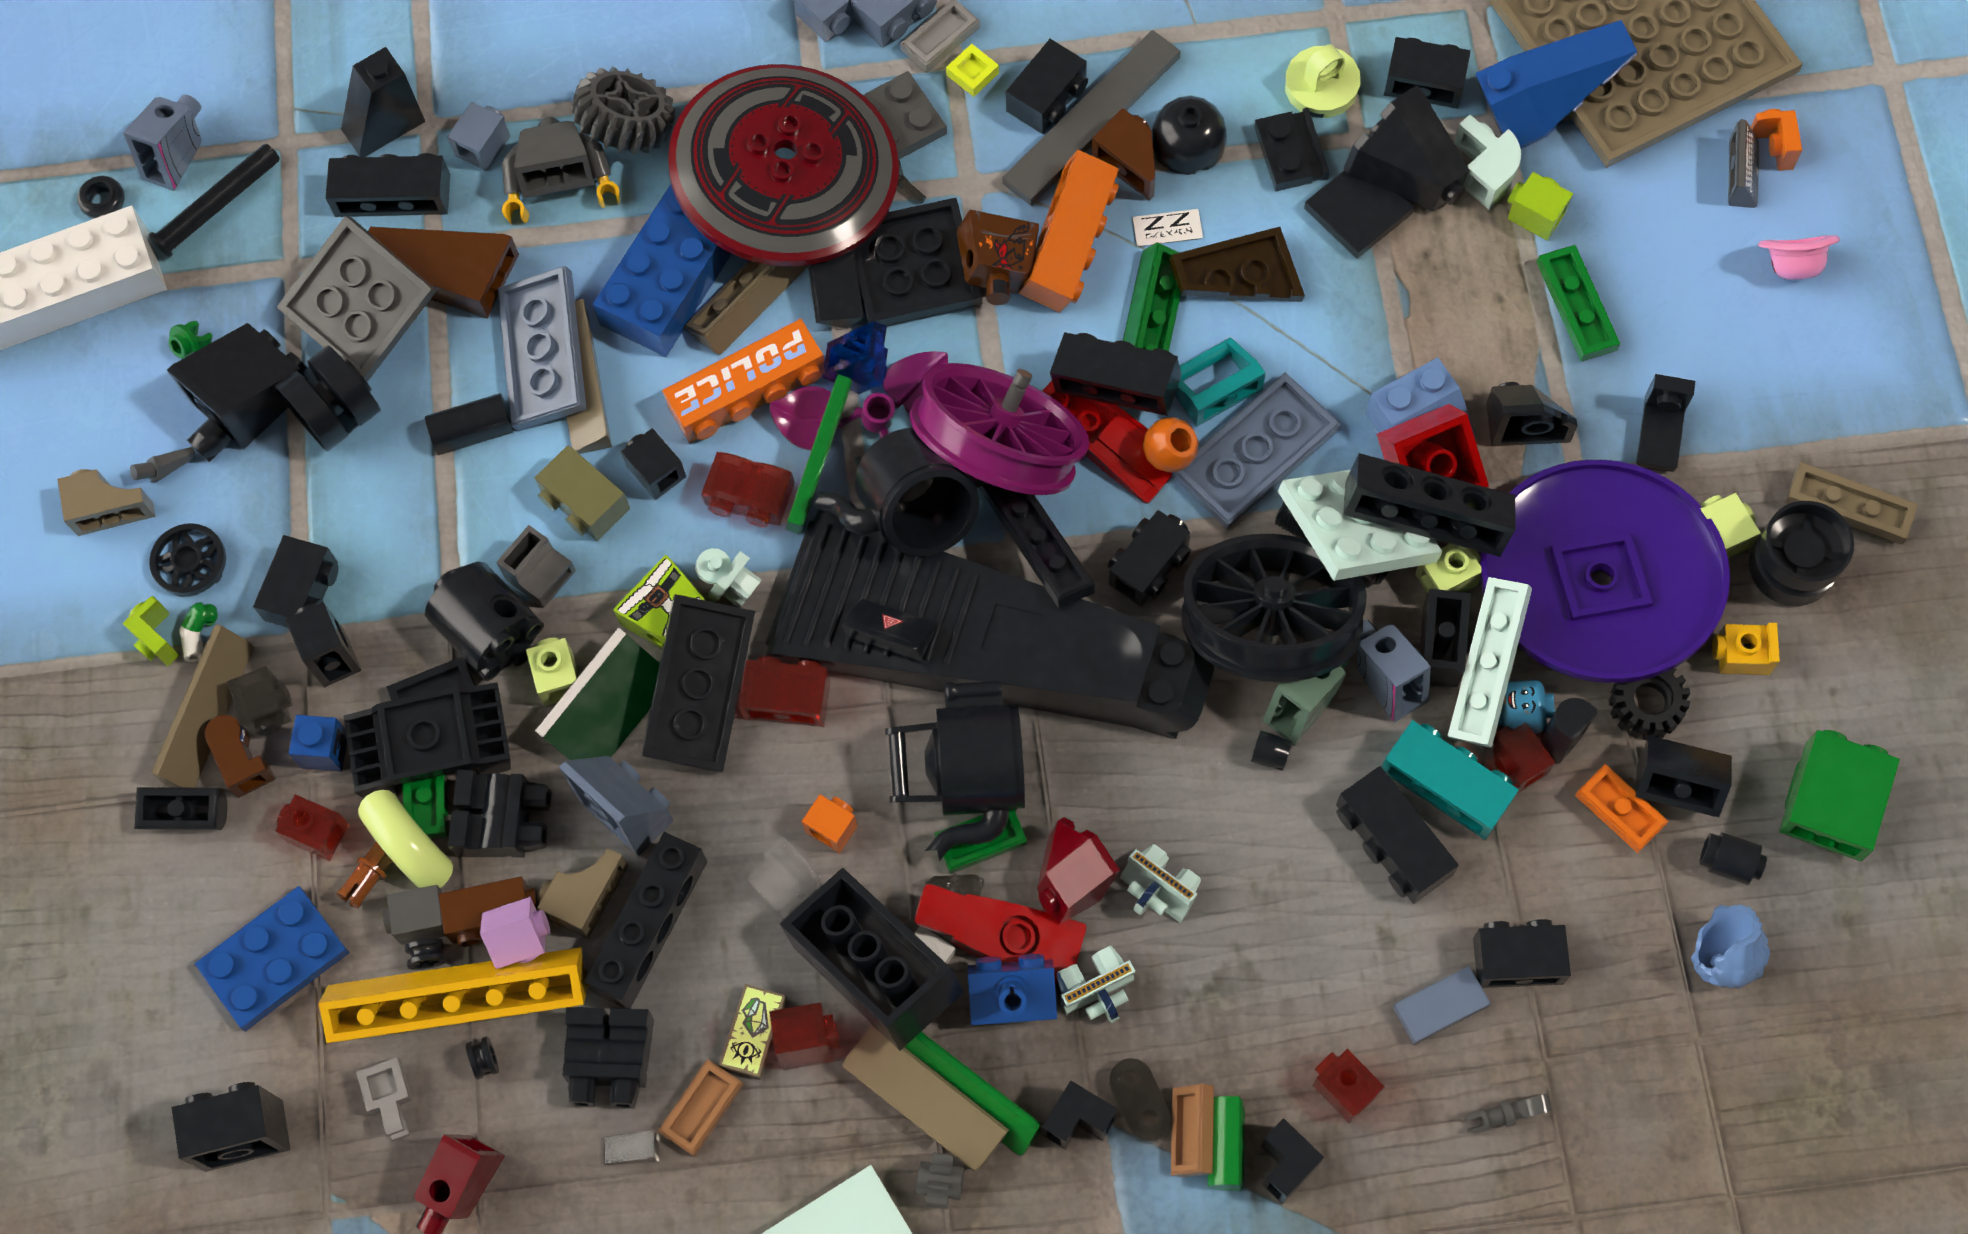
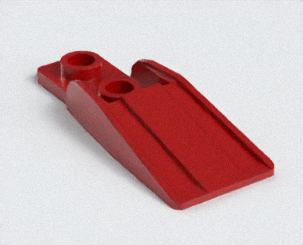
(1115, 444)
(999, 927)

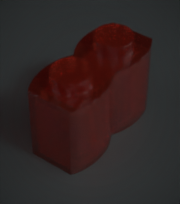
(747, 489)

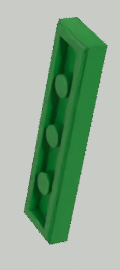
(818, 454)

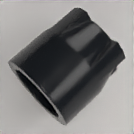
(209, 440)
(1271, 750)

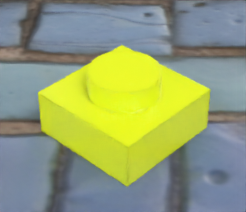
(972, 70)

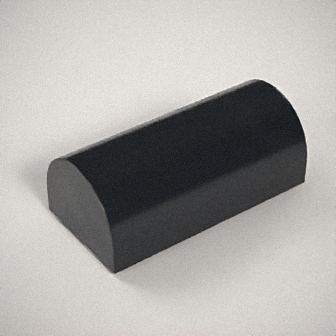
(468, 424)
(1567, 727)
(180, 808)

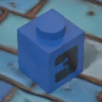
(318, 743)

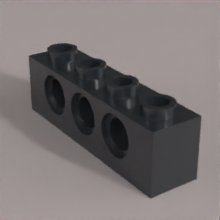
(1429, 505)
(646, 921)

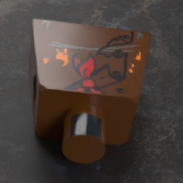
(996, 253)

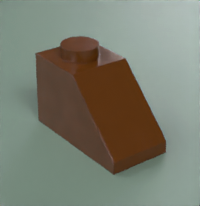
(1128, 146)

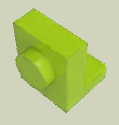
(141, 624)

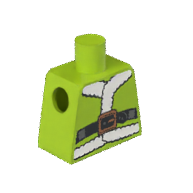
(649, 603)

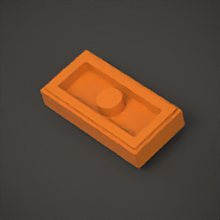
(1620, 810)

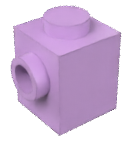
(514, 932)

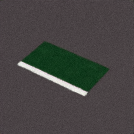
(603, 701)

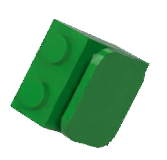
(1839, 794)

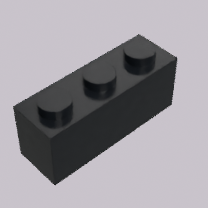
(388, 185)
(1116, 373)
(1395, 835)

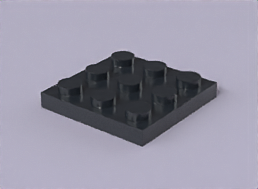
(914, 265)

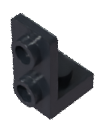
(1663, 422)

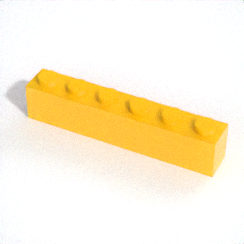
(452, 996)

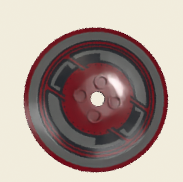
(776, 206)

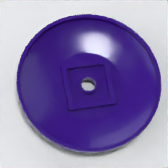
(1646, 536)

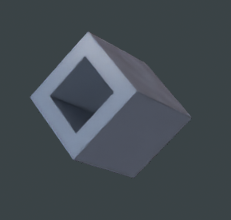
(479, 135)

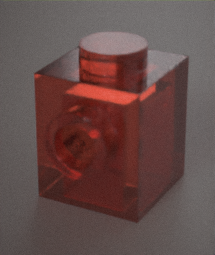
(311, 827)
(1346, 1084)

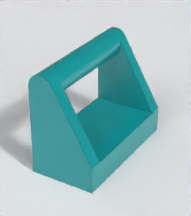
(1225, 393)

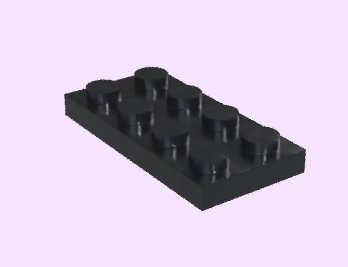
(698, 683)

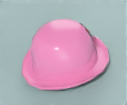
(1799, 257)

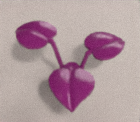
(802, 410)

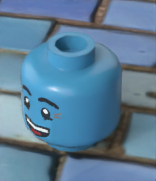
(1526, 703)

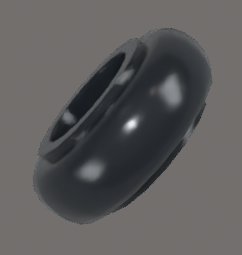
(95, 186)

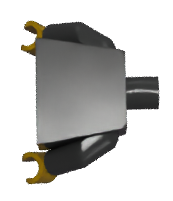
(551, 161)

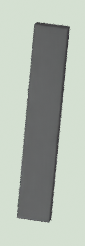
(1075, 131)

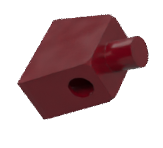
(455, 1180)

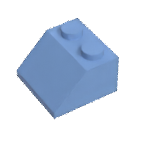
(1415, 395)

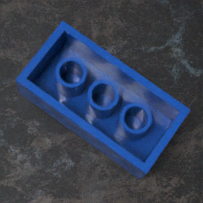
(660, 279)

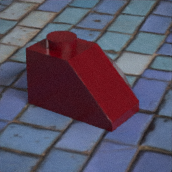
(1074, 871)

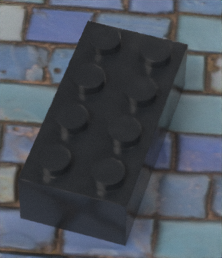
(872, 958)

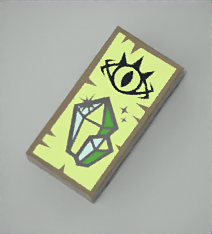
(751, 1032)

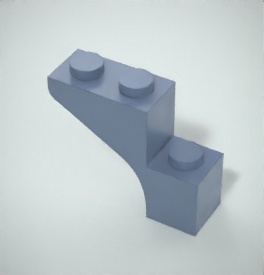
(878, 18)

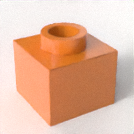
(830, 822)

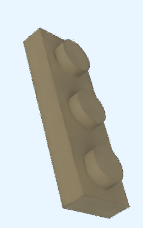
(1857, 503)

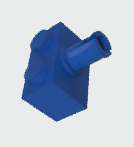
(1012, 990)

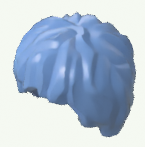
(1731, 948)

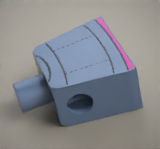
(164, 140)
(1393, 670)

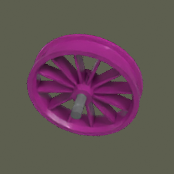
(999, 428)

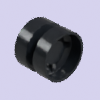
(337, 391)
(1801, 553)

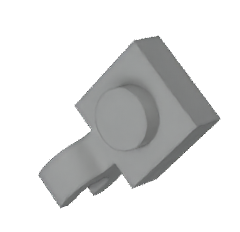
(383, 1091)

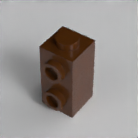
(464, 907)

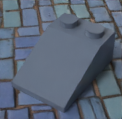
(618, 799)

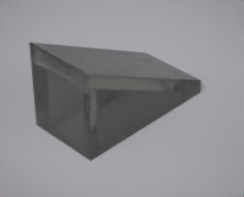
(632, 1148)

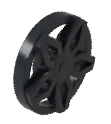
(187, 559)

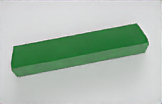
(1153, 301)
(1021, 1125)

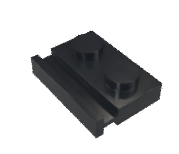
(1291, 149)

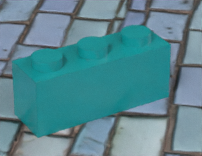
(1449, 779)

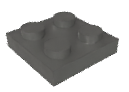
(907, 113)

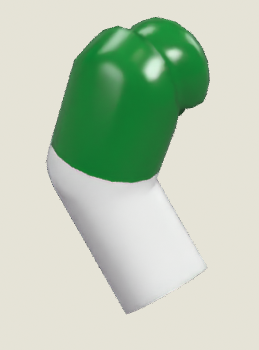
(191, 629)

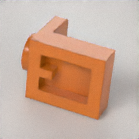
(1783, 136)

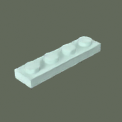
(1490, 662)

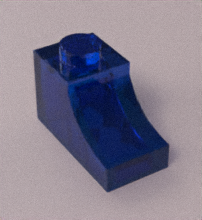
(858, 357)

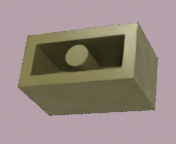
(581, 493)

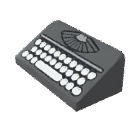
(1743, 166)

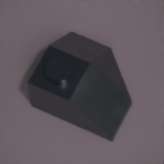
(1526, 417)

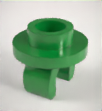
(184, 339)

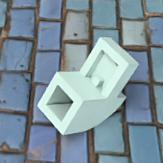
(1493, 161)

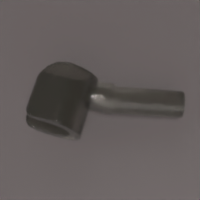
(904, 184)

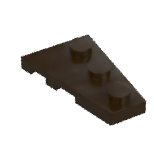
(1240, 268)

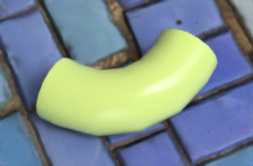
(404, 840)

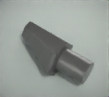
(161, 465)

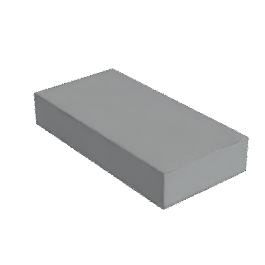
(940, 35)

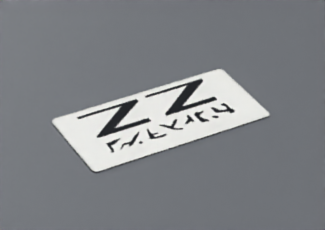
(1167, 227)

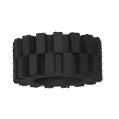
(1651, 724)

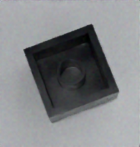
(230, 1127)

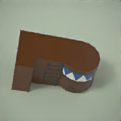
(230, 749)

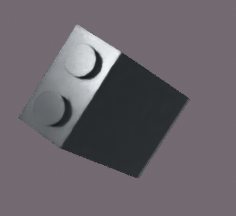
(236, 381)

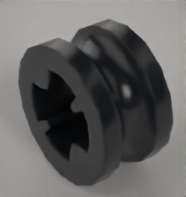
(425, 953)
(482, 1057)

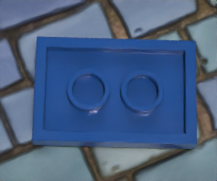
(271, 958)

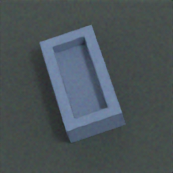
(1441, 1005)

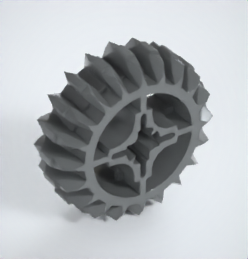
(623, 110)

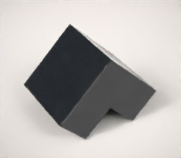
(1078, 1109)
(1295, 1158)

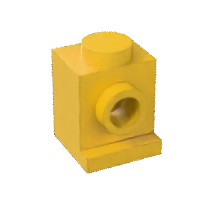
(1737, 659)

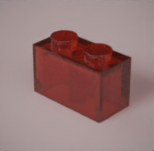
(785, 692)
(804, 1036)

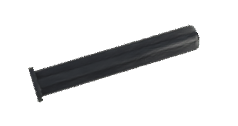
(214, 199)

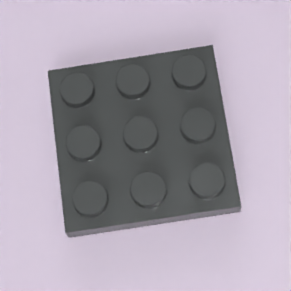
(357, 297)

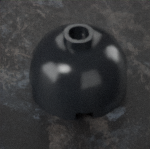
(1189, 135)

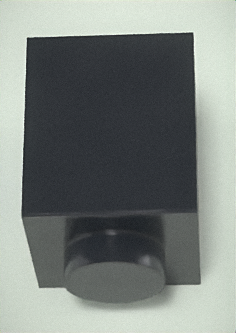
(653, 463)

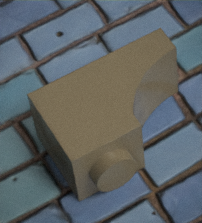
(94, 505)
(581, 897)

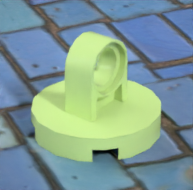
(1322, 80)

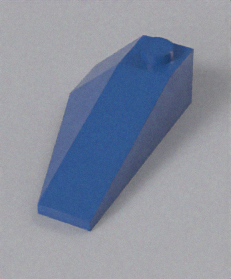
(1548, 82)

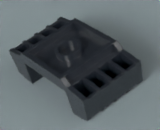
(427, 737)

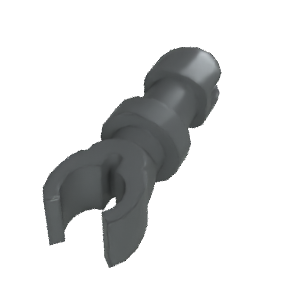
(1509, 1112)

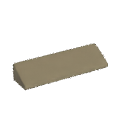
(740, 303)
(589, 427)
(205, 698)
(926, 1099)

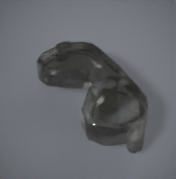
(966, 883)

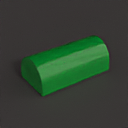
(1228, 1144)

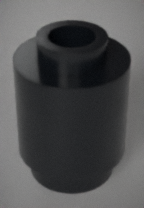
(1733, 858)

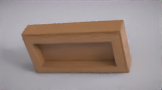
(700, 1108)
(1192, 1130)

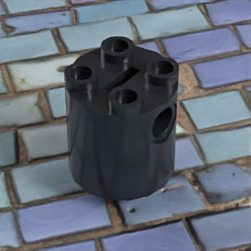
(482, 618)

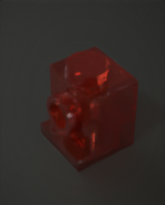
(1521, 756)

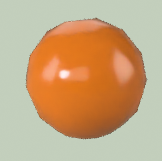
(1170, 444)

